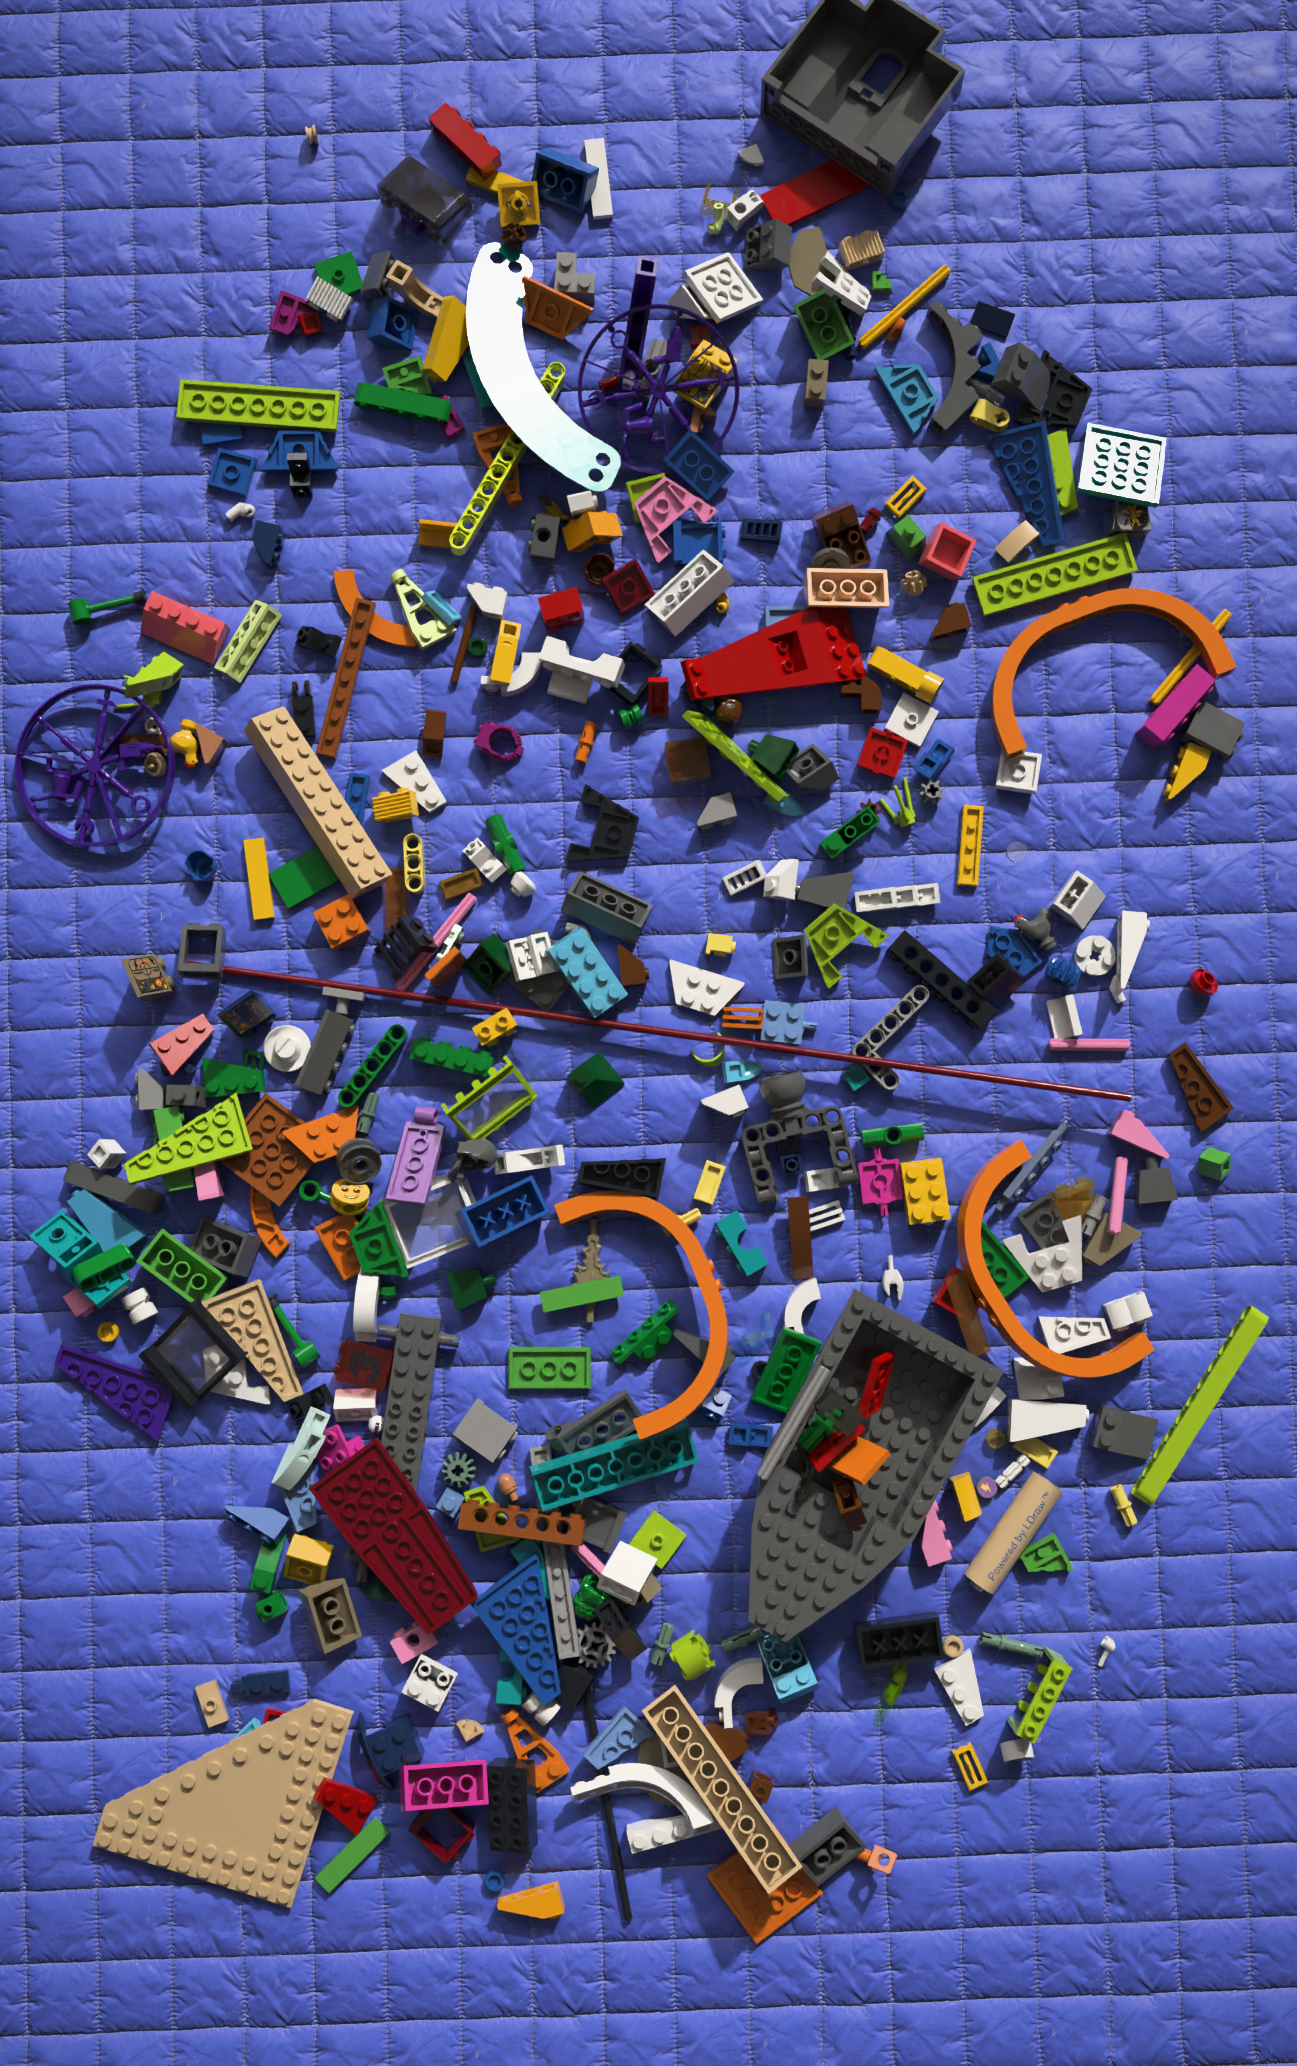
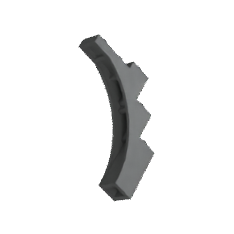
(961, 343)

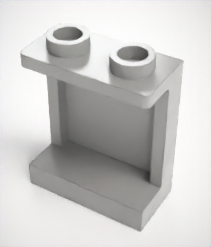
(485, 1431)

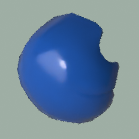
(201, 866)

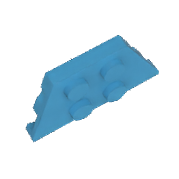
(909, 392)

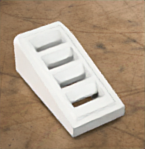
(728, 883)

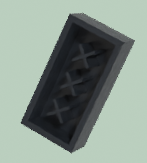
(899, 1640)
(512, 1805)

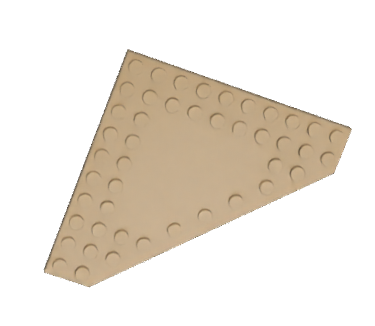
(239, 1810)

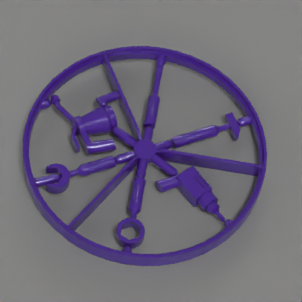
(644, 425)
(62, 779)

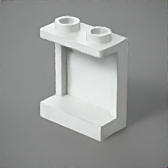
(626, 1573)

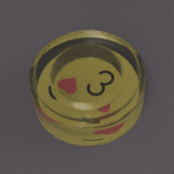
(996, 1438)

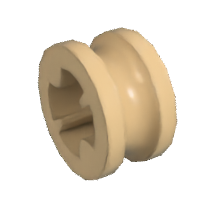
(311, 134)

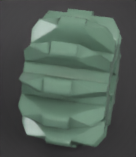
(464, 1475)

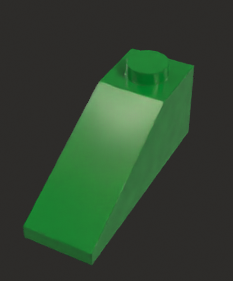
(267, 1566)

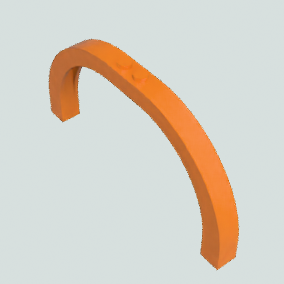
(1177, 612)
(993, 1302)
(697, 1393)

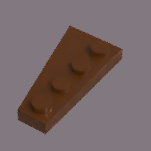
(1200, 1090)

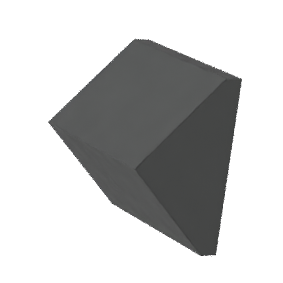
(790, 957)

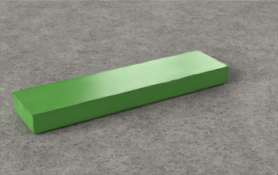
(581, 1293)
(352, 1854)

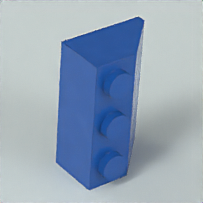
(564, 179)

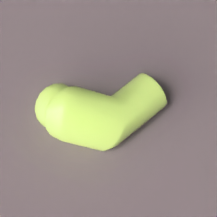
(715, 228)

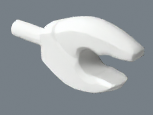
(890, 1277)

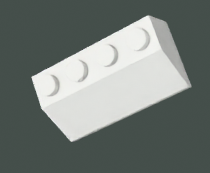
(689, 592)

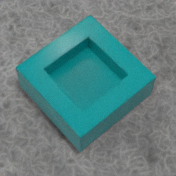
(856, 1077)

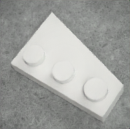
(961, 1685)

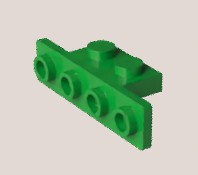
(649, 1336)

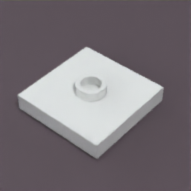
(911, 720)
(1019, 773)

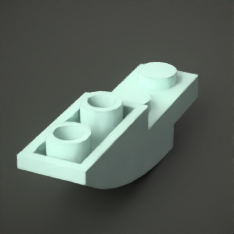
(303, 1451)

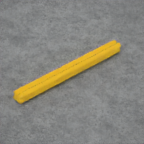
(902, 308)
(1185, 663)

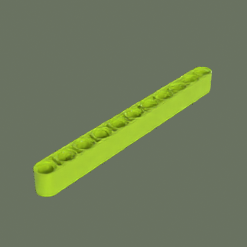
(1199, 1405)

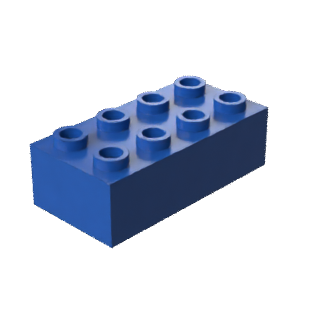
(502, 1212)

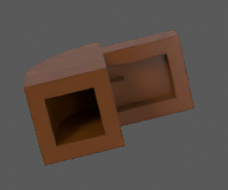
(868, 693)

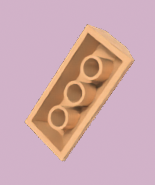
(846, 588)

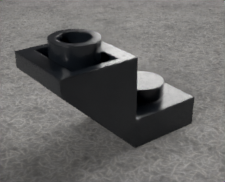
(300, 475)
(317, 641)
(317, 1398)

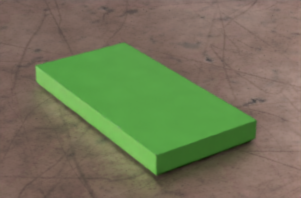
(549, 1367)

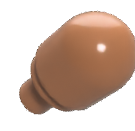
(507, 1486)

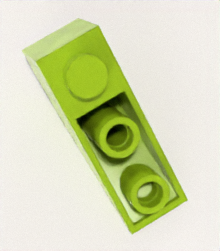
(157, 676)

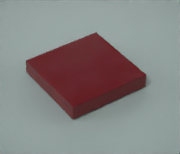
(628, 586)

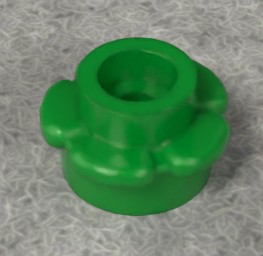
(388, 1290)

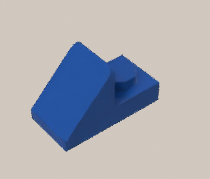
(989, 358)

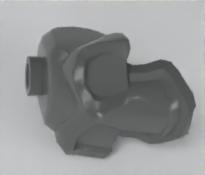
(471, 1157)

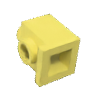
(720, 945)

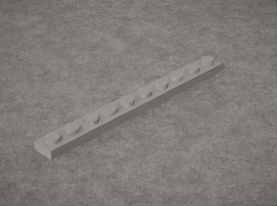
(558, 1577)

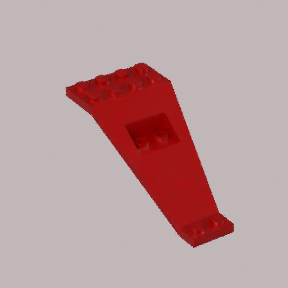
(793, 653)

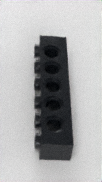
(984, 1009)

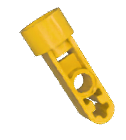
(922, 683)

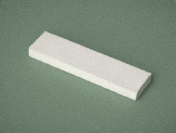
(601, 196)

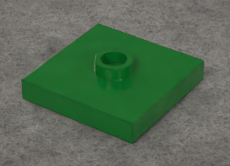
(341, 273)

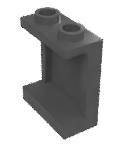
(1214, 730)
(602, 1522)

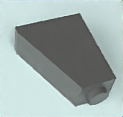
(825, 890)

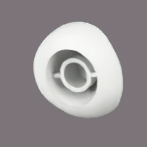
(286, 1048)

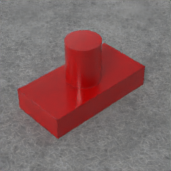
(658, 696)

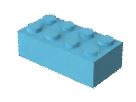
(586, 972)

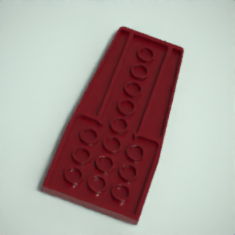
(395, 1535)

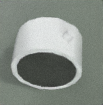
(1017, 1751)

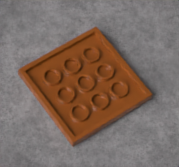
(275, 1163)

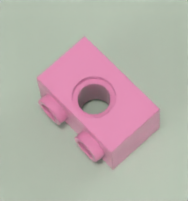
(407, 1649)

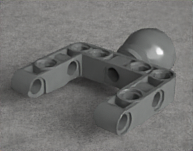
(789, 1116)

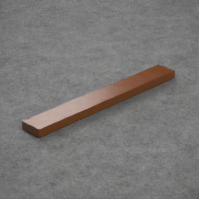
(346, 678)

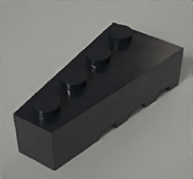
(629, 1176)

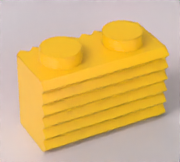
(395, 806)

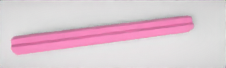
(439, 938)

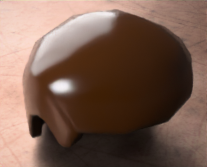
(598, 567)

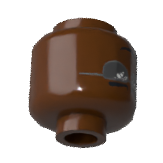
(729, 711)

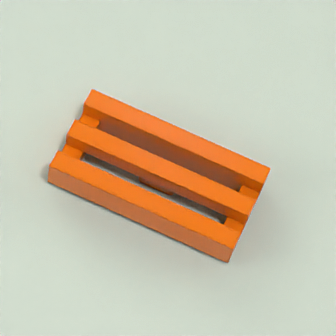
(727, 1016)

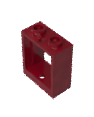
(434, 1845)

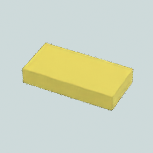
(709, 1182)
(1036, 1450)

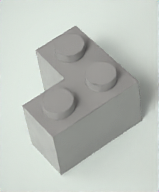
(573, 284)

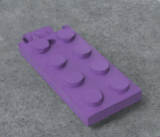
(417, 1158)

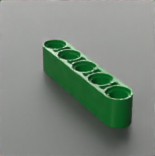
(402, 403)
(363, 1070)

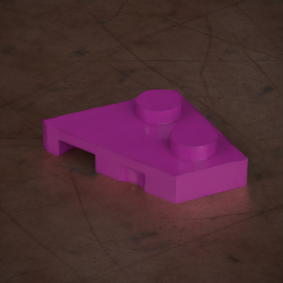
(285, 314)

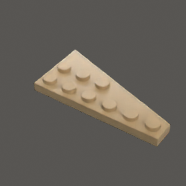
(251, 1323)

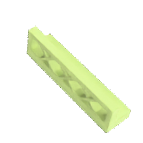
(249, 641)

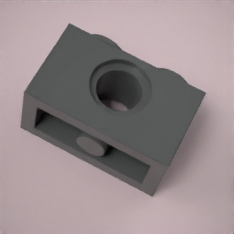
(548, 549)

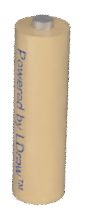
(1012, 1533)

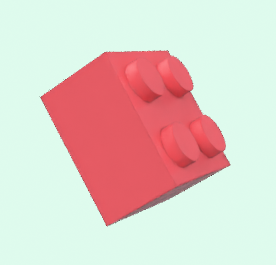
(947, 551)

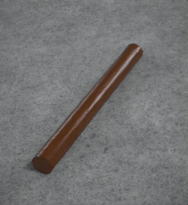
(463, 644)

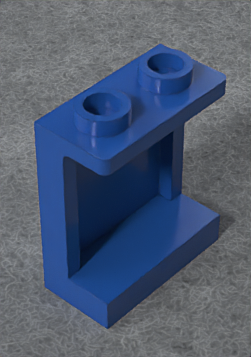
(693, 538)

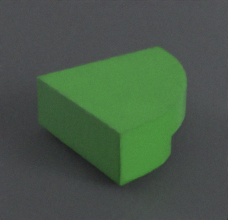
(880, 282)

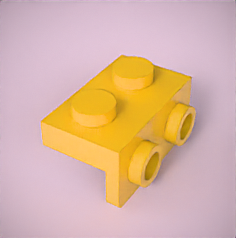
(495, 1027)

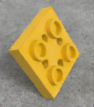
(528, 191)

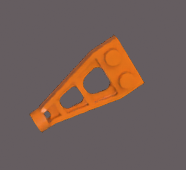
(492, 439)
(549, 1769)

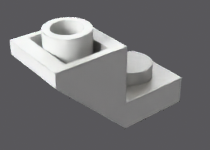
(484, 860)

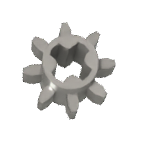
(928, 796)

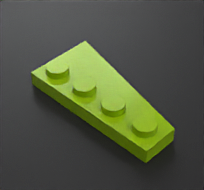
(1063, 471)

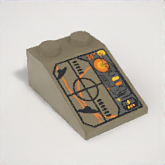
(149, 977)

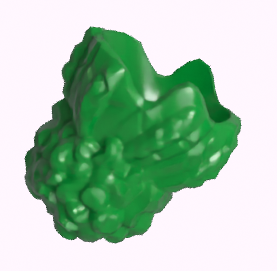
(589, 1597)

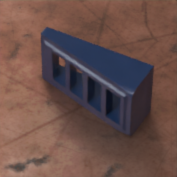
(777, 525)

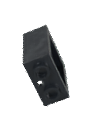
(652, 661)
(620, 1629)

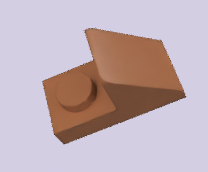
(699, 417)

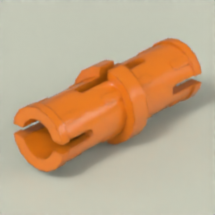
(586, 742)

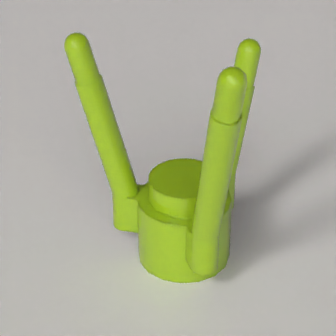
(151, 698)
(905, 815)

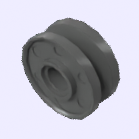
(360, 1171)

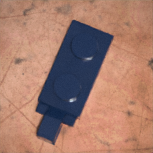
(263, 1683)

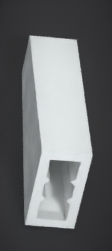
(1039, 1418)

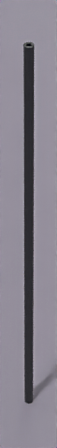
(608, 1810)

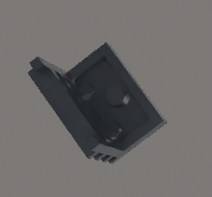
(413, 938)

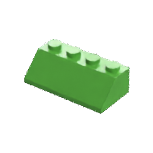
(164, 1124)
(181, 1268)

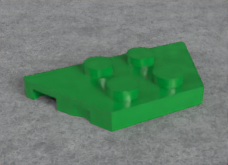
(377, 1245)

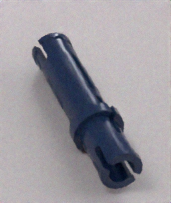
(850, 351)

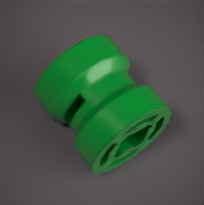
(635, 715)

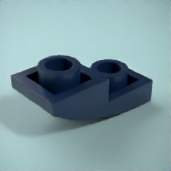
(789, 1156)

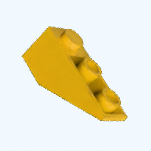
(505, 652)
(1190, 764)

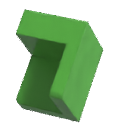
(1214, 1163)

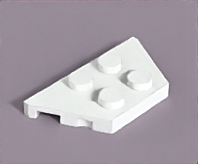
(701, 988)

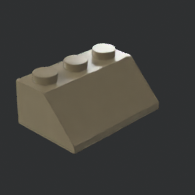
(330, 1614)

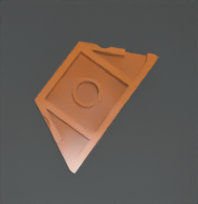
(551, 309)
(325, 1135)

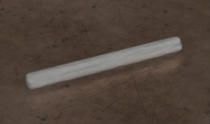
(793, 1423)

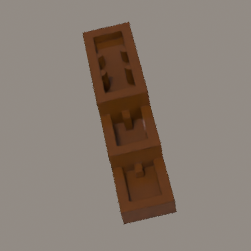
(800, 1237)

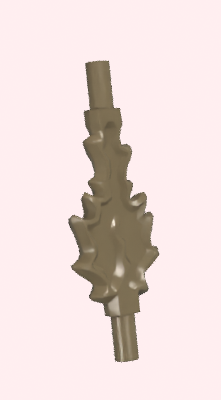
(592, 1269)

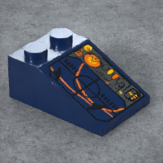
(247, 1014)

